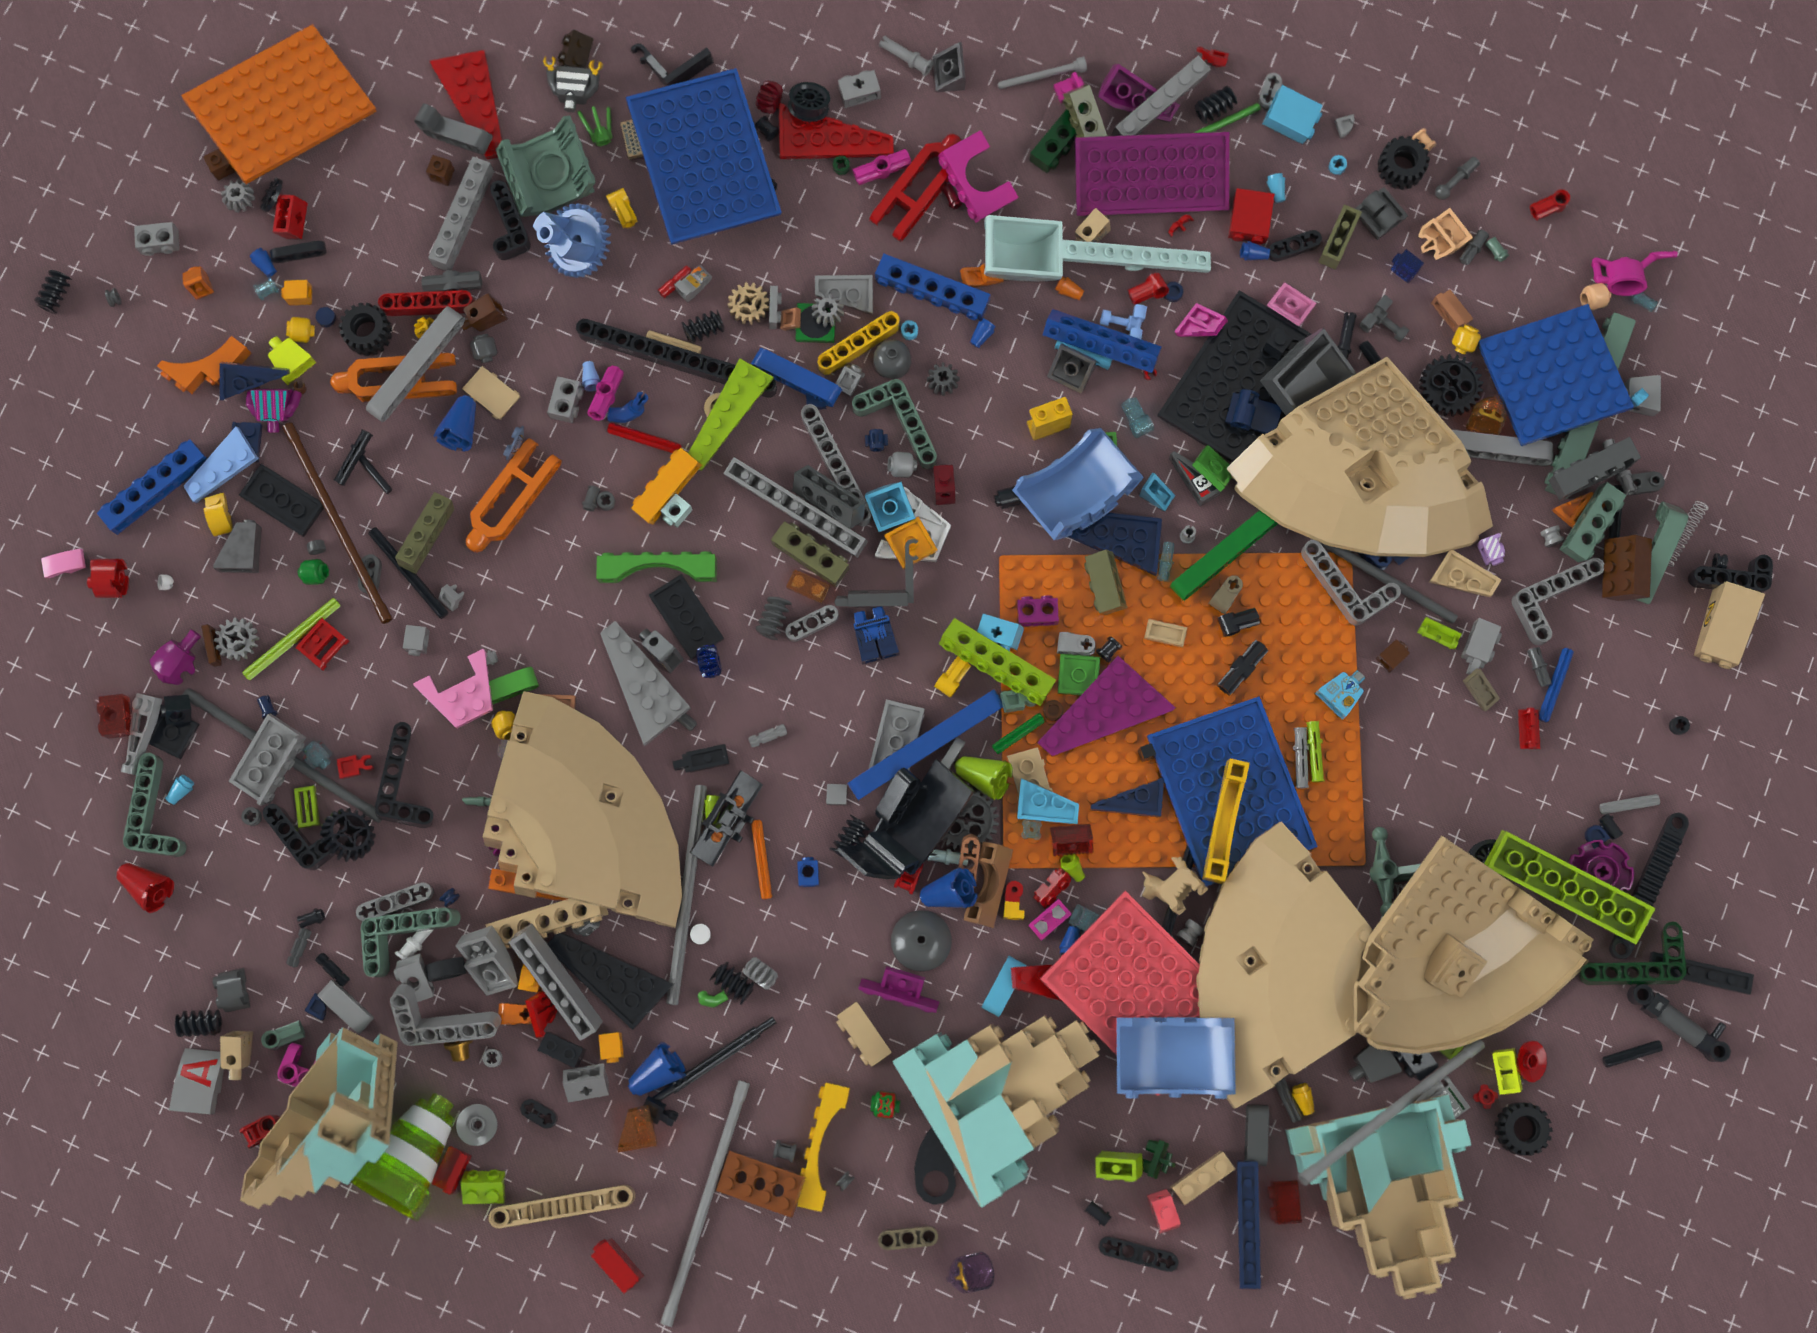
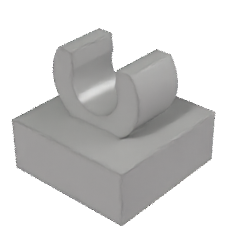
(450, 597)

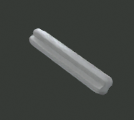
(1629, 804)

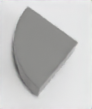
(1344, 125)

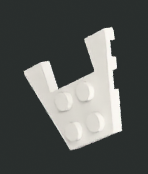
(934, 524)

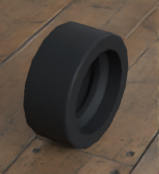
(445, 969)

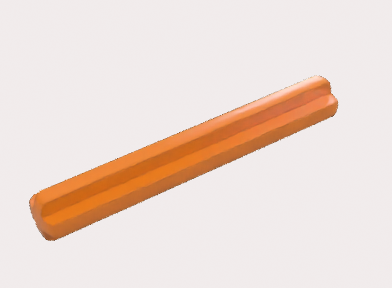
(761, 859)

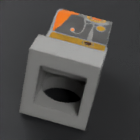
(693, 283)

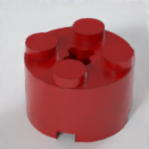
(108, 578)

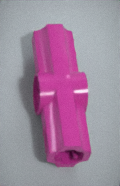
(871, 171)
(605, 393)

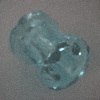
(266, 288)

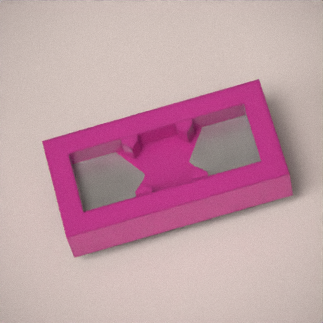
(1049, 919)

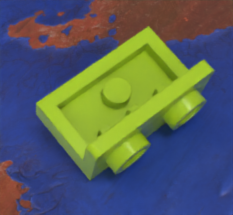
(483, 1187)

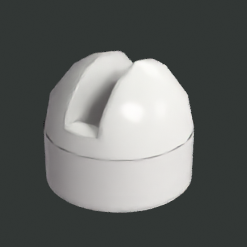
(165, 582)

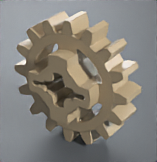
(754, 299)

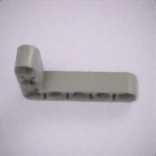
(1345, 588)
(1550, 590)
(439, 1025)

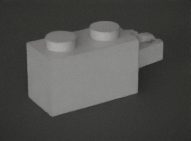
(1480, 644)

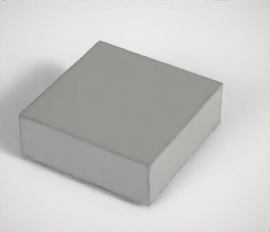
(836, 794)

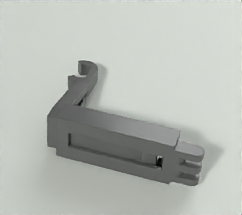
(884, 597)

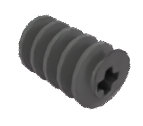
(771, 617)

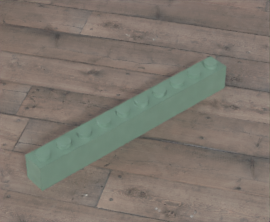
(1578, 440)

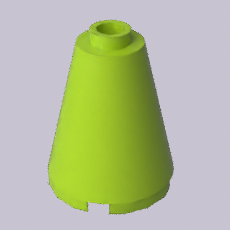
(985, 775)

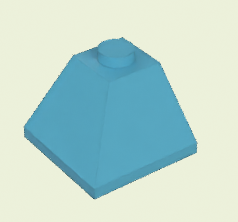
(889, 506)

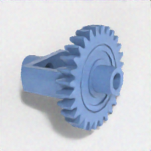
(574, 239)

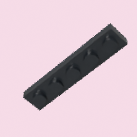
(1710, 975)

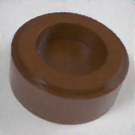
(1053, 710)

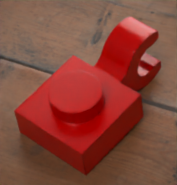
(1215, 57)

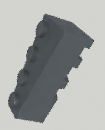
(1594, 469)

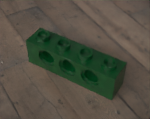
(1041, 156)

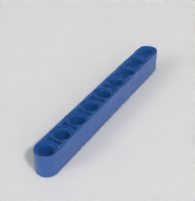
(926, 744)

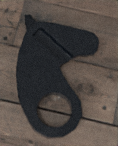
(933, 1157)

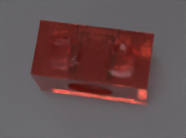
(121, 724)

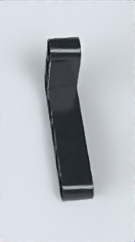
(394, 781)

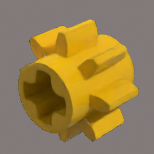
(422, 325)

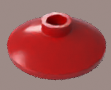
(1531, 1061)

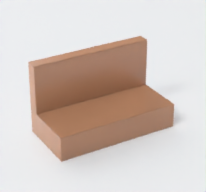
(1451, 310)

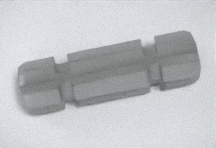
(767, 735)

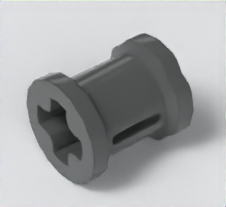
(784, 1151)

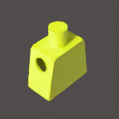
(289, 356)

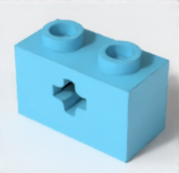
(1010, 631)

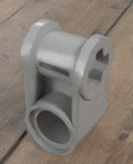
(1074, 644)

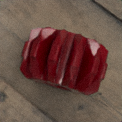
(769, 97)

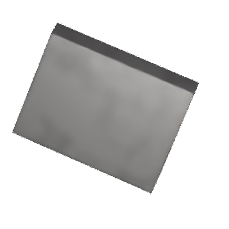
(949, 69)
(1071, 368)

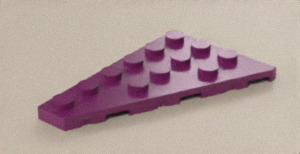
(1108, 705)

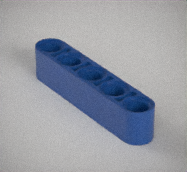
(797, 377)

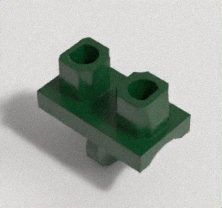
(1159, 1149)

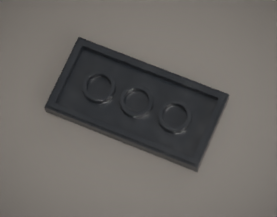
(282, 500)
(685, 616)

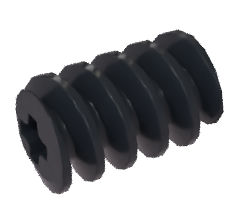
(1215, 103)
(52, 291)
(703, 326)
(851, 834)
(732, 982)
(198, 1024)

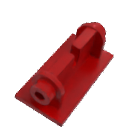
(1529, 728)
(1059, 882)

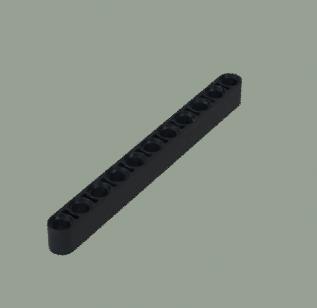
(665, 358)

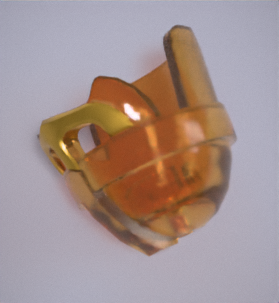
(1487, 416)

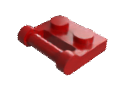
(317, 639)

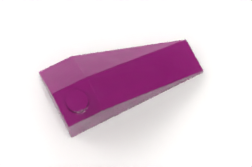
(1127, 92)

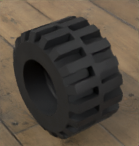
(1403, 148)
(358, 316)
(1540, 1125)

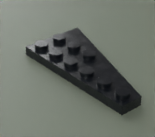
(618, 984)

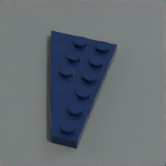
(1127, 536)

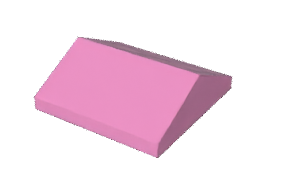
(1291, 304)

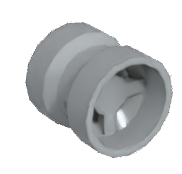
(1190, 933)

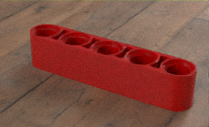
(419, 298)

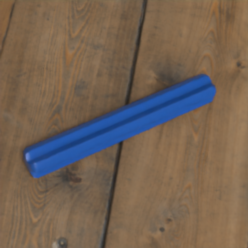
(1556, 684)

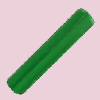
(1018, 733)

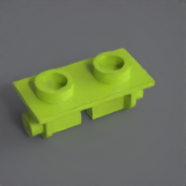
(1439, 633)

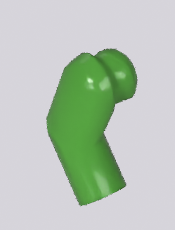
(712, 1001)

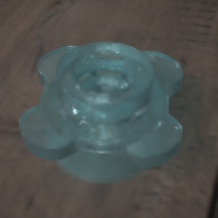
(1026, 829)

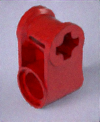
(912, 879)
(257, 1130)

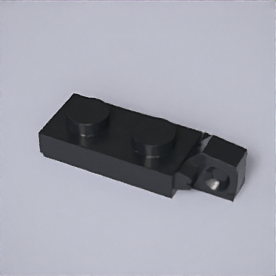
(702, 759)

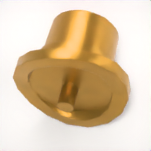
(458, 1049)

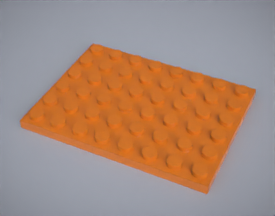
(278, 104)

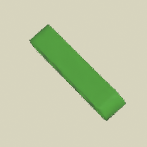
(513, 684)

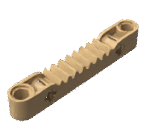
(561, 1206)

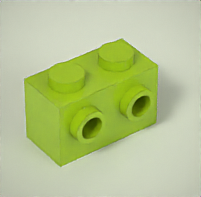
(1119, 1166)

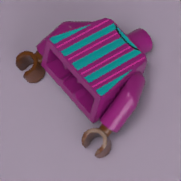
(274, 404)

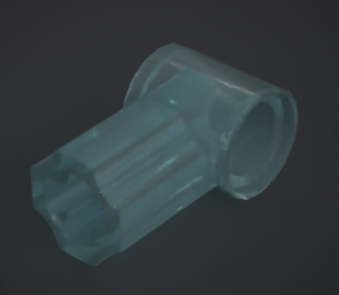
(1139, 422)

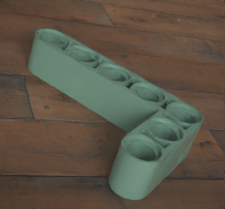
(906, 416)
(1672, 524)
(139, 792)
(401, 926)

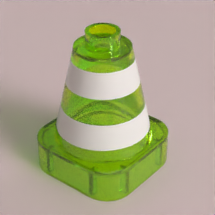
(409, 1163)

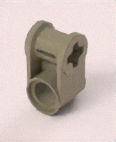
(1225, 596)

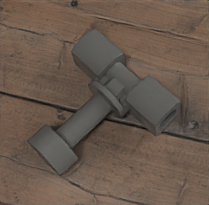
(1379, 316)

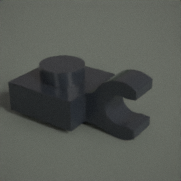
(659, 1113)

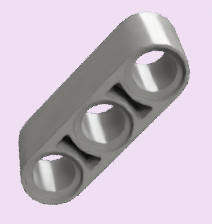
(345, 1006)

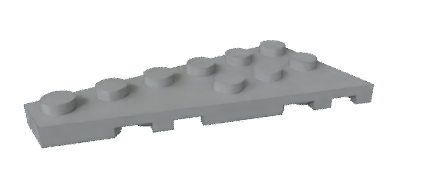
(647, 692)

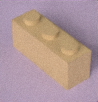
(863, 1035)
(1202, 1177)

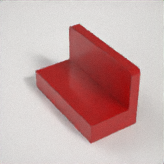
(451, 1170)

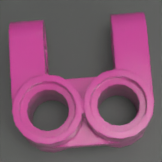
(290, 1061)

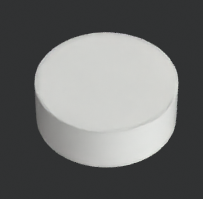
(700, 934)

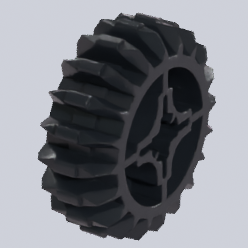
(342, 844)

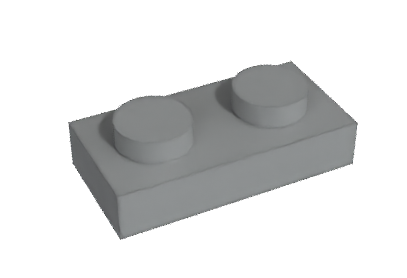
(774, 315)

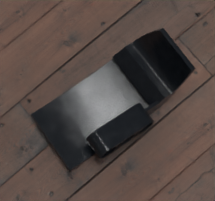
(911, 822)

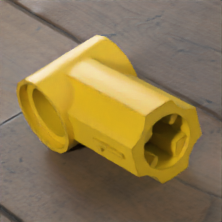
(621, 205)
(950, 681)

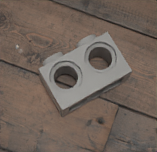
(156, 234)
(561, 399)

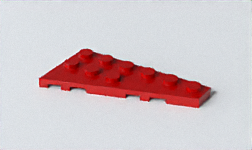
(470, 89)
(828, 139)

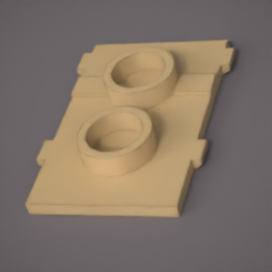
(491, 393)
(1029, 767)

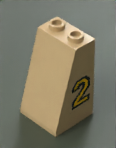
(1728, 624)

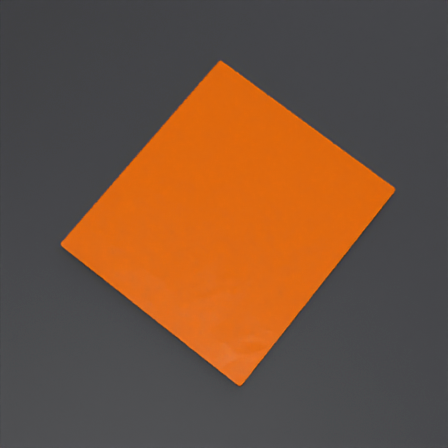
(1306, 647)

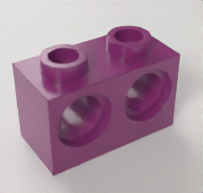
(1038, 617)

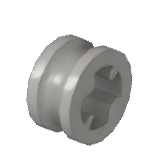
(486, 1058)

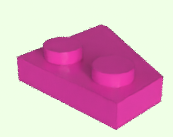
(1201, 322)

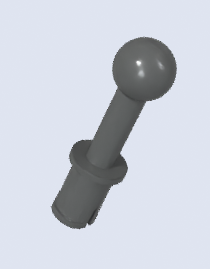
(1443, 191)

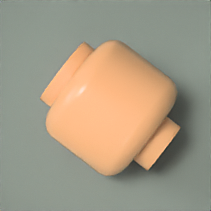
(1596, 296)

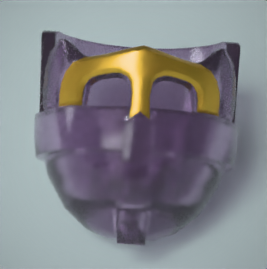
(971, 1273)

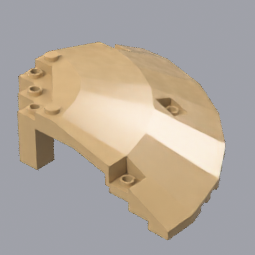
(564, 829)
(1304, 965)

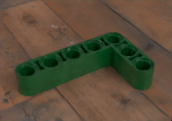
(1642, 967)

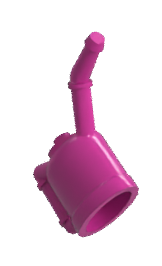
(1626, 275)

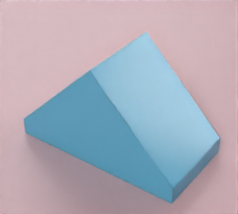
(1157, 492)

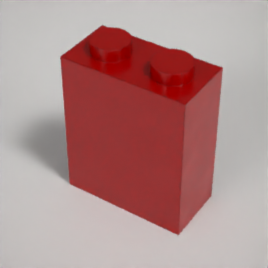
(1251, 216)
(616, 1264)

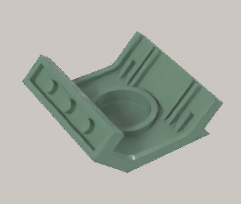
(547, 170)

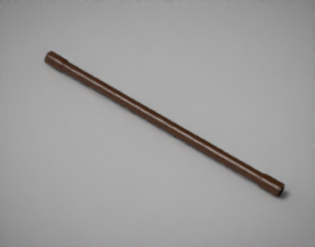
(379, 606)

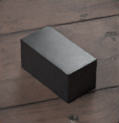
(1146, 752)

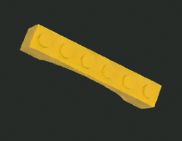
(1224, 821)
(833, 1099)

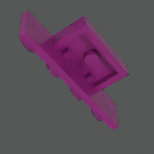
(900, 987)

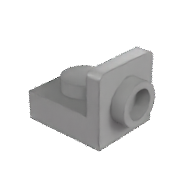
(850, 378)

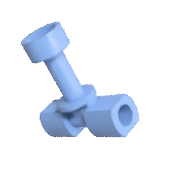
(1133, 322)

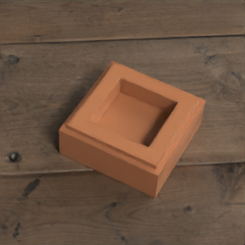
(790, 318)

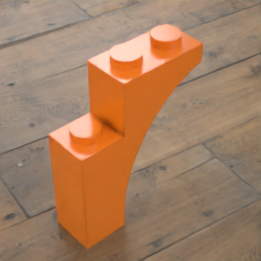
(191, 375)

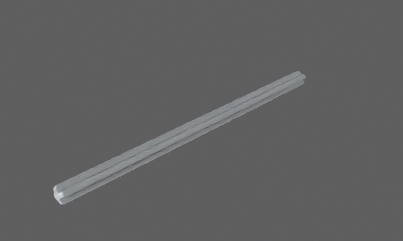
(687, 895)

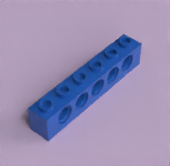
(890, 265)
(1102, 340)
(150, 497)

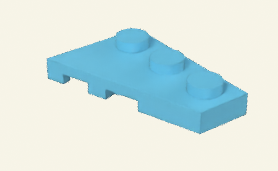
(1045, 805)

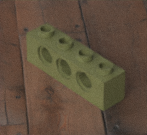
(1084, 96)
(425, 532)
(831, 574)

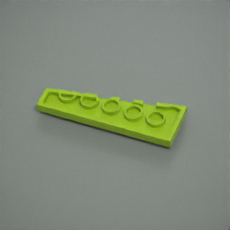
(735, 400)

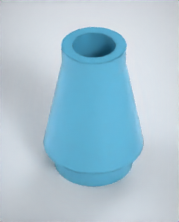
(1276, 185)
(180, 788)

